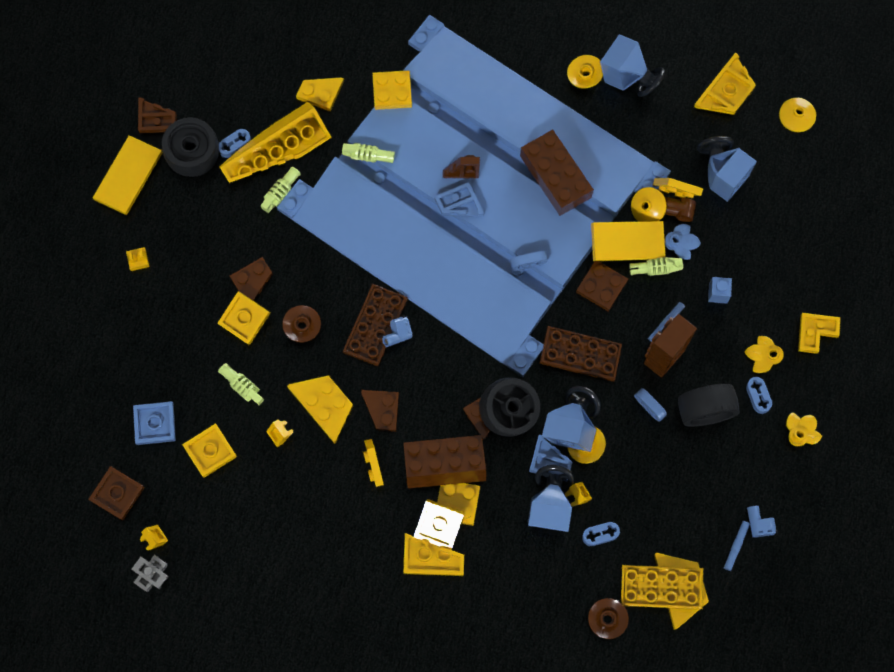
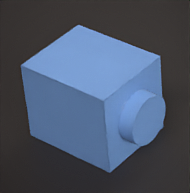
(719, 290)

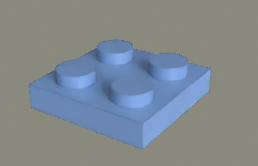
(154, 423)

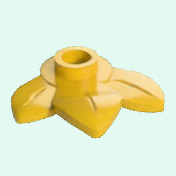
(761, 354)
(804, 428)

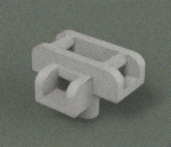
(149, 571)

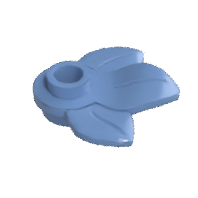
(684, 241)

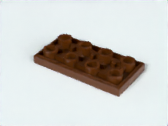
(374, 323)
(580, 353)

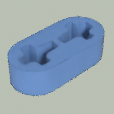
(233, 142)
(528, 260)
(763, 393)
(650, 404)
(602, 538)

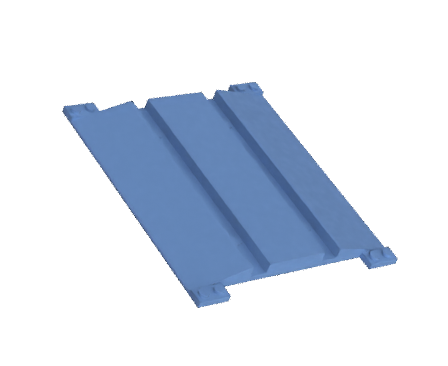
(461, 264)

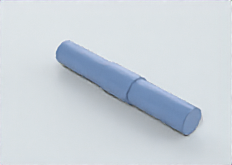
(677, 309)
(736, 545)

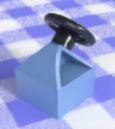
(625, 65)
(726, 169)
(570, 424)
(550, 506)

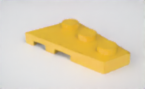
(430, 559)

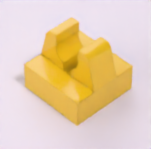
(137, 259)
(278, 432)
(580, 493)
(154, 537)

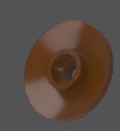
(299, 315)
(615, 611)

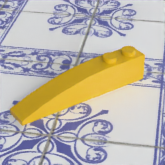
(282, 141)

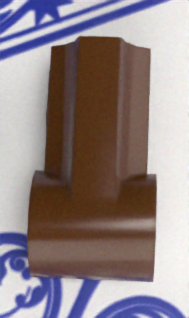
(681, 209)

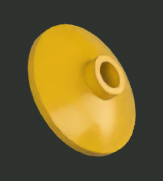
(581, 66)
(794, 121)
(656, 205)
(596, 452)

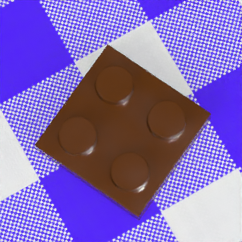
(602, 285)
(116, 493)

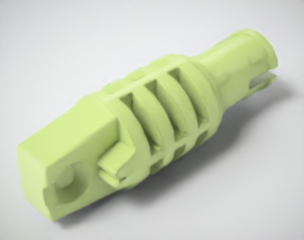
(367, 153)
(279, 190)
(657, 266)
(241, 384)

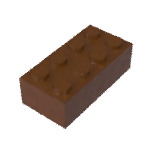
(556, 172)
(669, 344)
(445, 461)

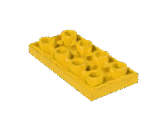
(127, 175)
(627, 240)
(662, 587)

